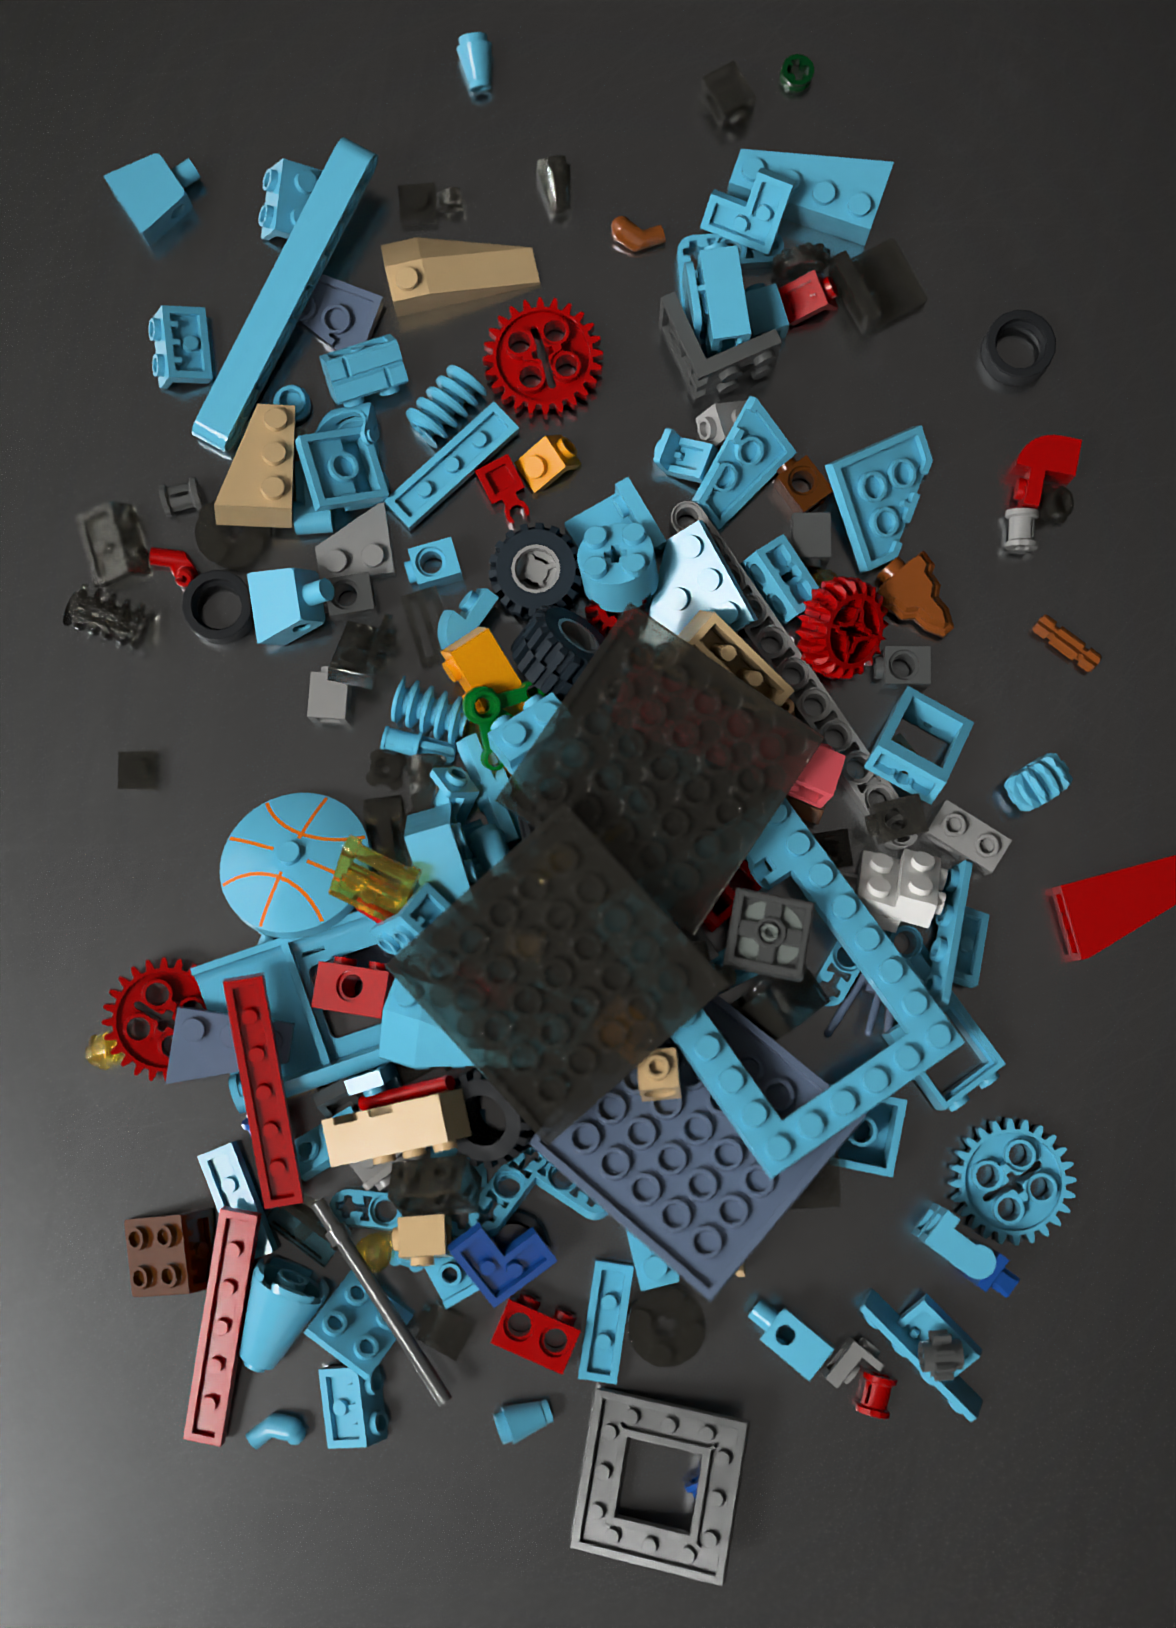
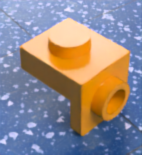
(547, 461)

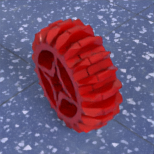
(846, 604)

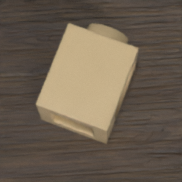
(659, 1076)

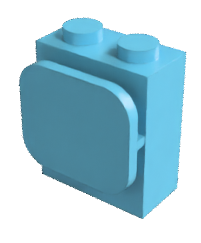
(716, 298)

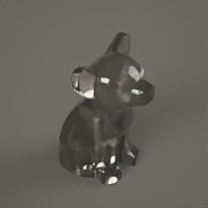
(421, 786)

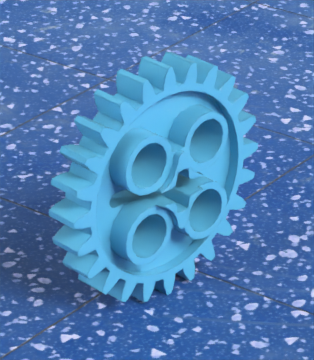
(1029, 1212)

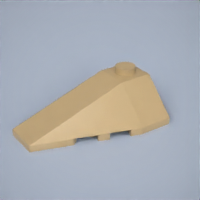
(447, 272)

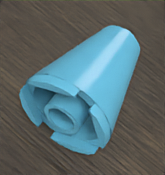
(278, 1311)

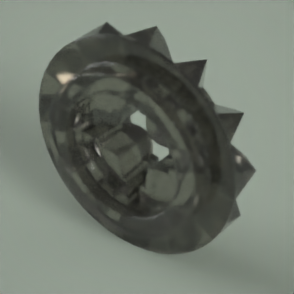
(801, 260)

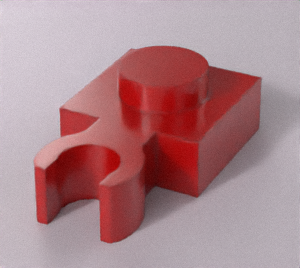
(501, 483)

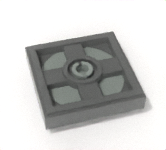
(768, 934)

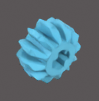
(1038, 782)

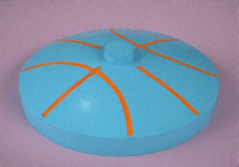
(284, 862)

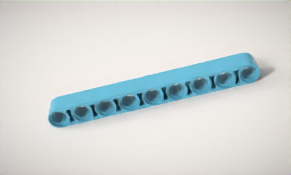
(285, 294)

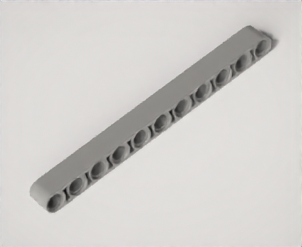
(809, 687)

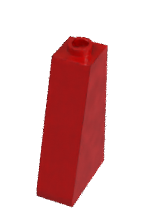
(1114, 904)

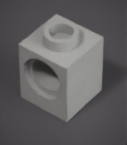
(328, 699)

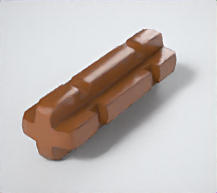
(1067, 643)

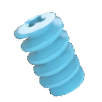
(444, 403)
(429, 711)

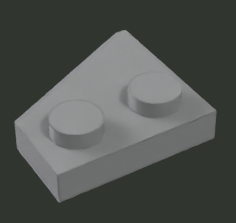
(358, 547)

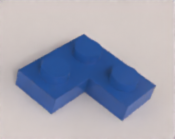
(500, 1271)

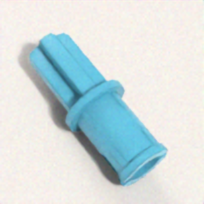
(412, 744)

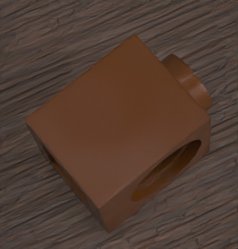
(802, 501)

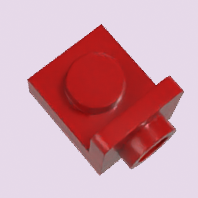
(808, 296)

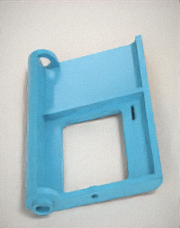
(315, 1053)

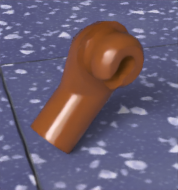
(634, 237)

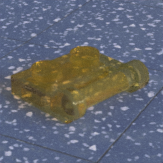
(370, 890)

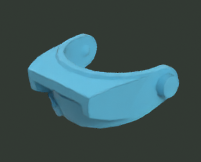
(365, 417)

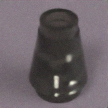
(555, 183)

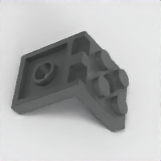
(722, 371)

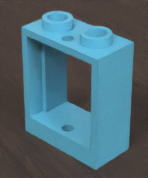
(923, 776)
(983, 1075)

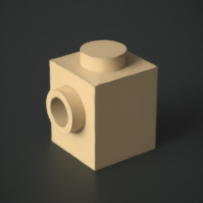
(422, 1238)

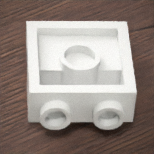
(902, 887)

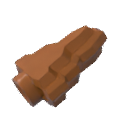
(913, 594)

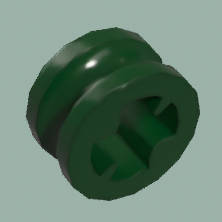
(805, 66)

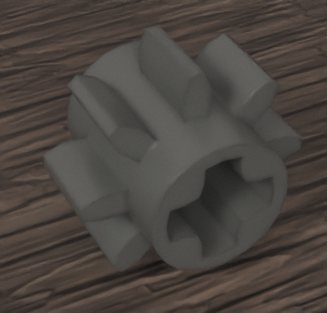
(940, 1355)

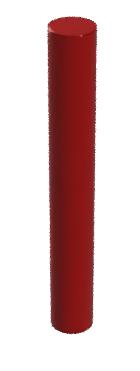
(408, 1092)

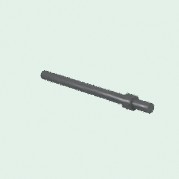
(339, 1235)

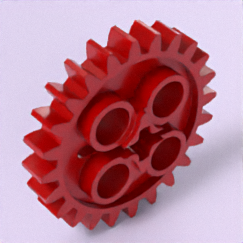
(574, 349)
(149, 1050)

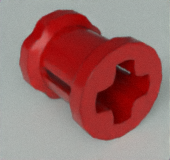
(876, 1394)

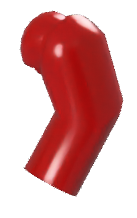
(178, 562)

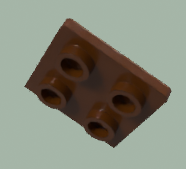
(170, 1253)

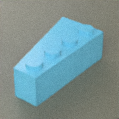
(829, 191)

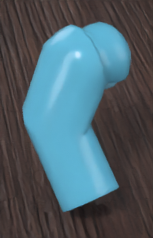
(277, 1426)

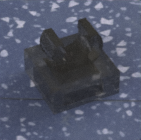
(837, 847)

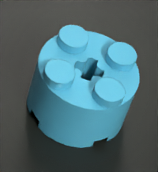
(617, 565)

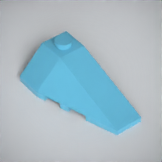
(413, 1036)

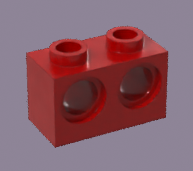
(531, 1342)

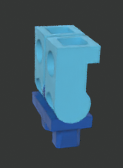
(978, 1261)

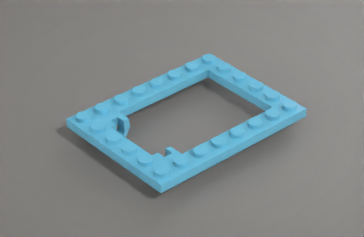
(928, 1038)

